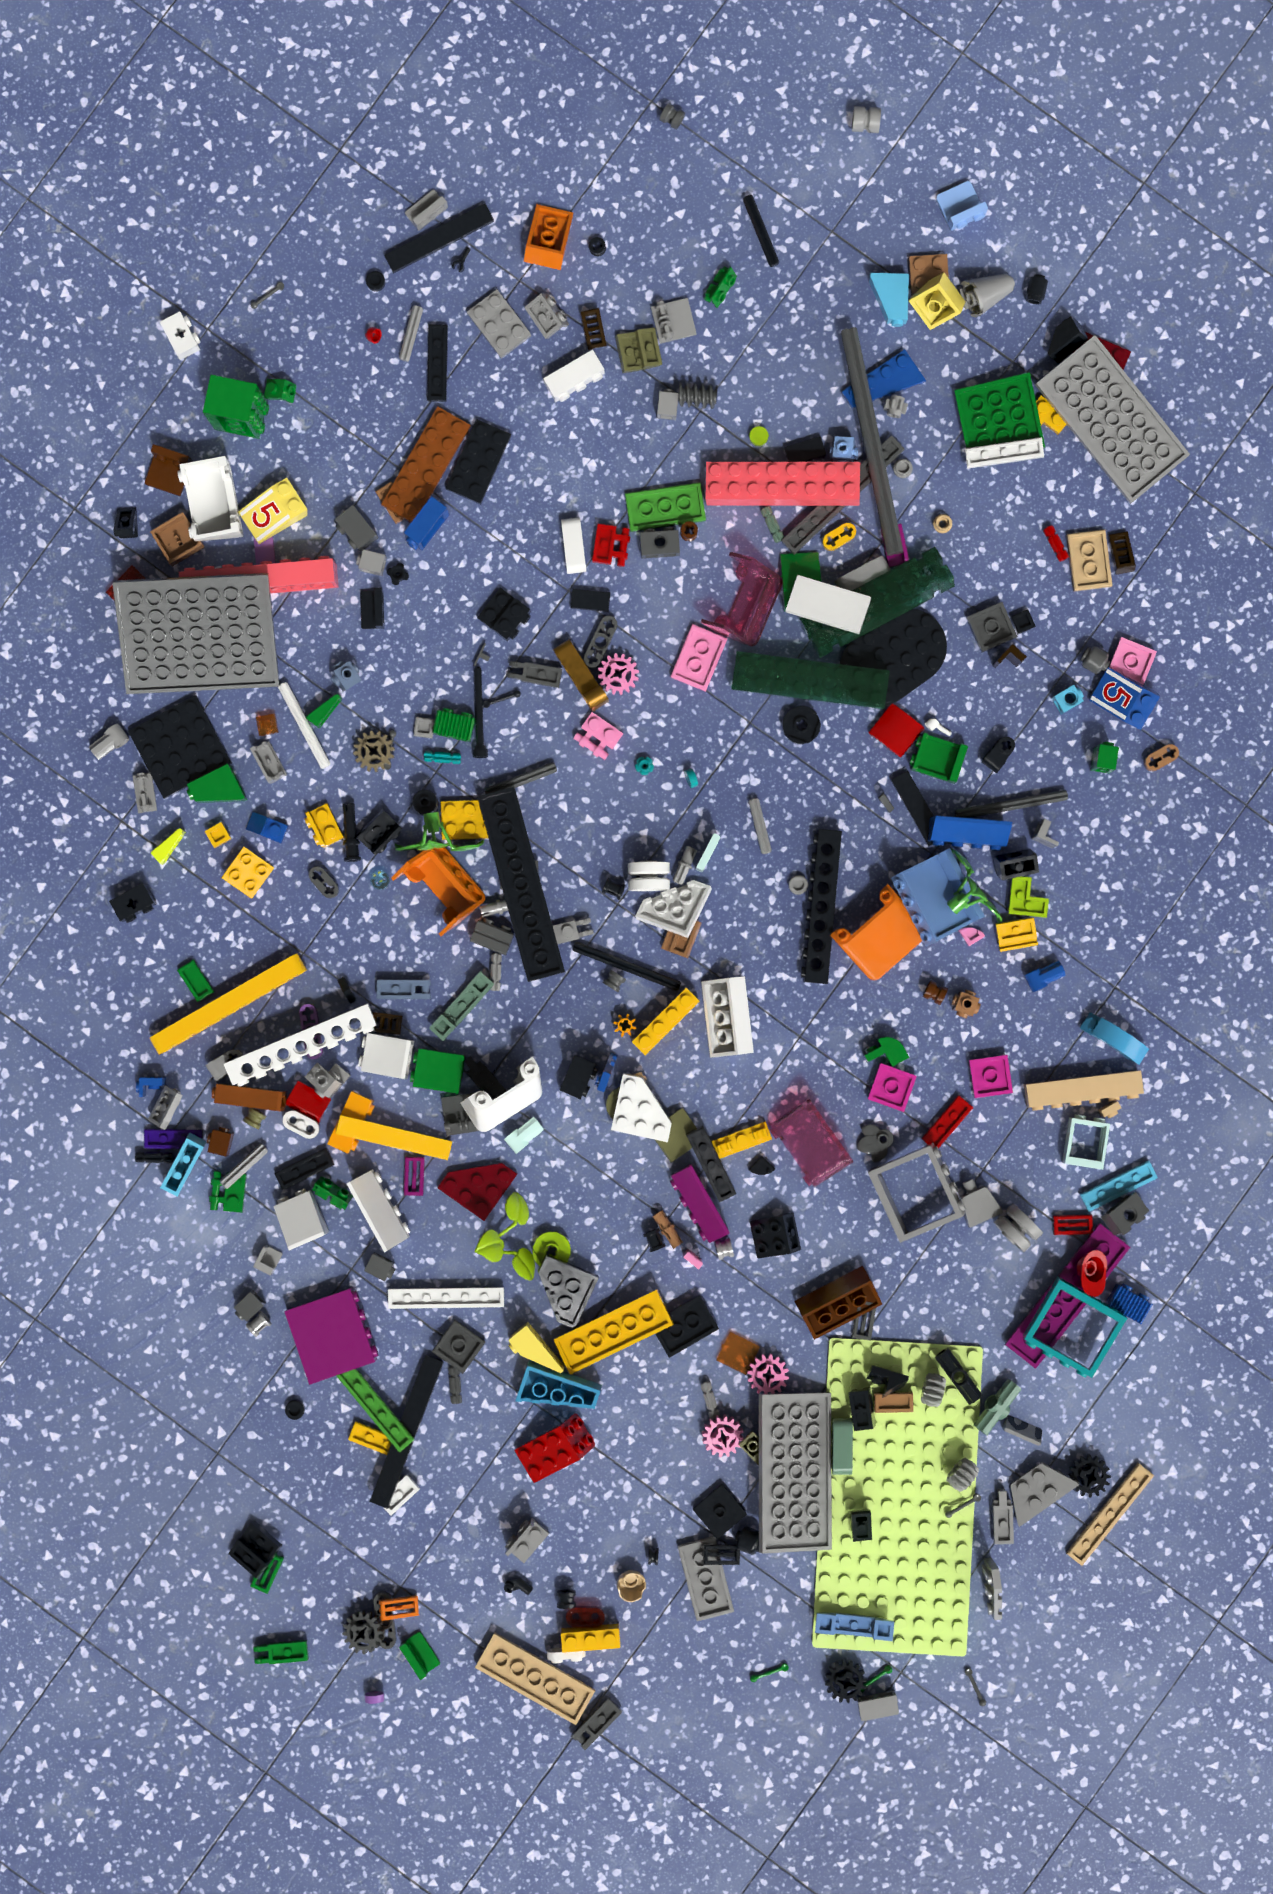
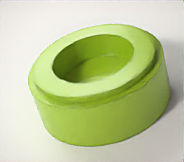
(758, 436)

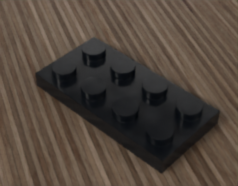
(478, 461)

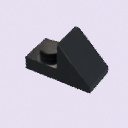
(126, 523)
(891, 1379)
(861, 1525)

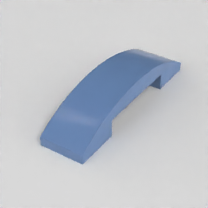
(854, 1625)

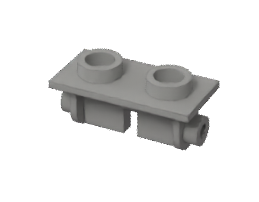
(144, 793)

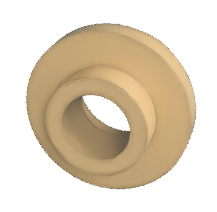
(942, 517)

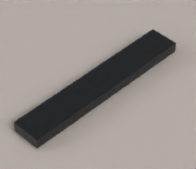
(439, 238)

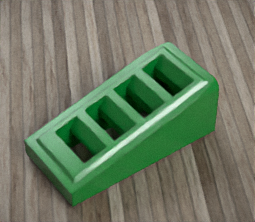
(323, 712)

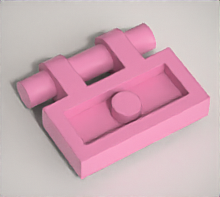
(601, 731)

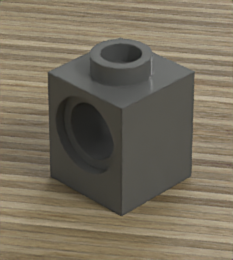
(380, 1267)
(249, 1306)

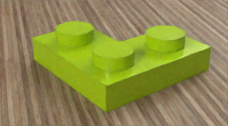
(1020, 901)

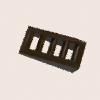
(583, 314)
(1119, 564)
(390, 1017)

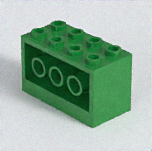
(235, 407)

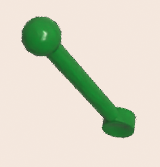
(784, 1667)
(887, 1669)

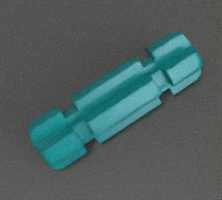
(442, 757)

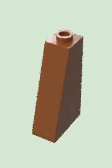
(250, 1097)

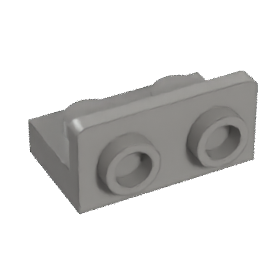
(546, 314)
(165, 1107)

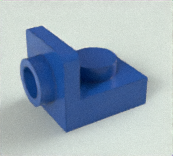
(152, 1082)

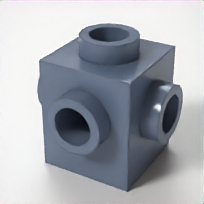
(351, 672)

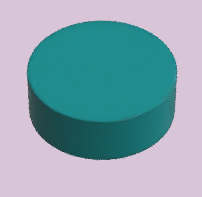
(691, 778)

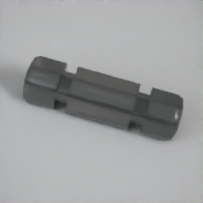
(455, 1386)

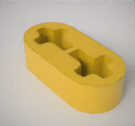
(841, 540)

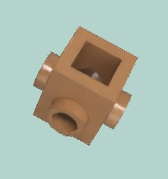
(958, 1002)

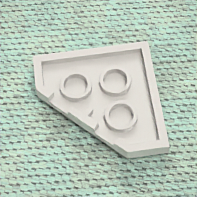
(675, 908)
(639, 1111)

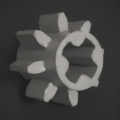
(895, 406)

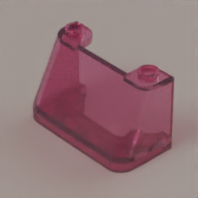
(811, 1143)

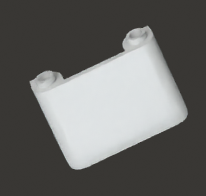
(211, 499)
(489, 1113)

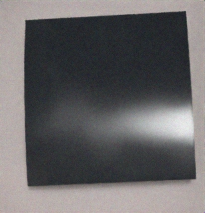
(255, 1549)

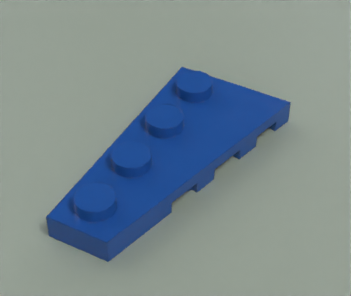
(892, 376)

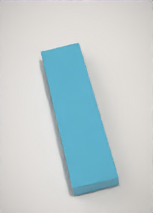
(1118, 1186)

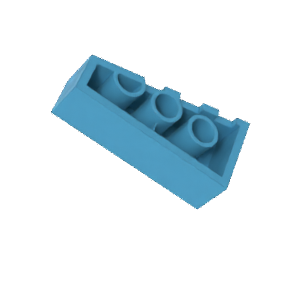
(555, 1388)

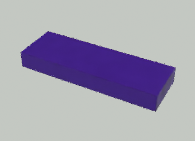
(168, 1138)

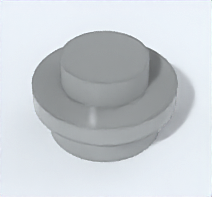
(902, 468)

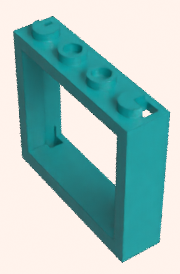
(1061, 1284)

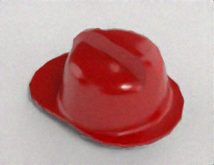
(1093, 1272)

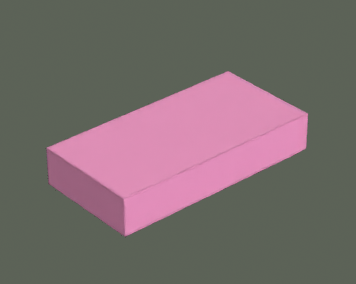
(692, 1258)

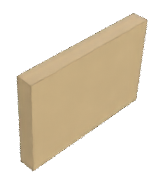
(1089, 560)

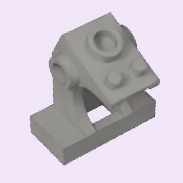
(325, 1081)

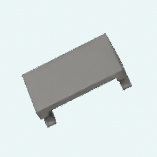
(268, 762)

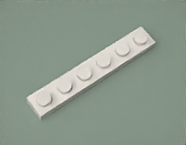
(445, 1297)

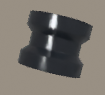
(566, 1599)

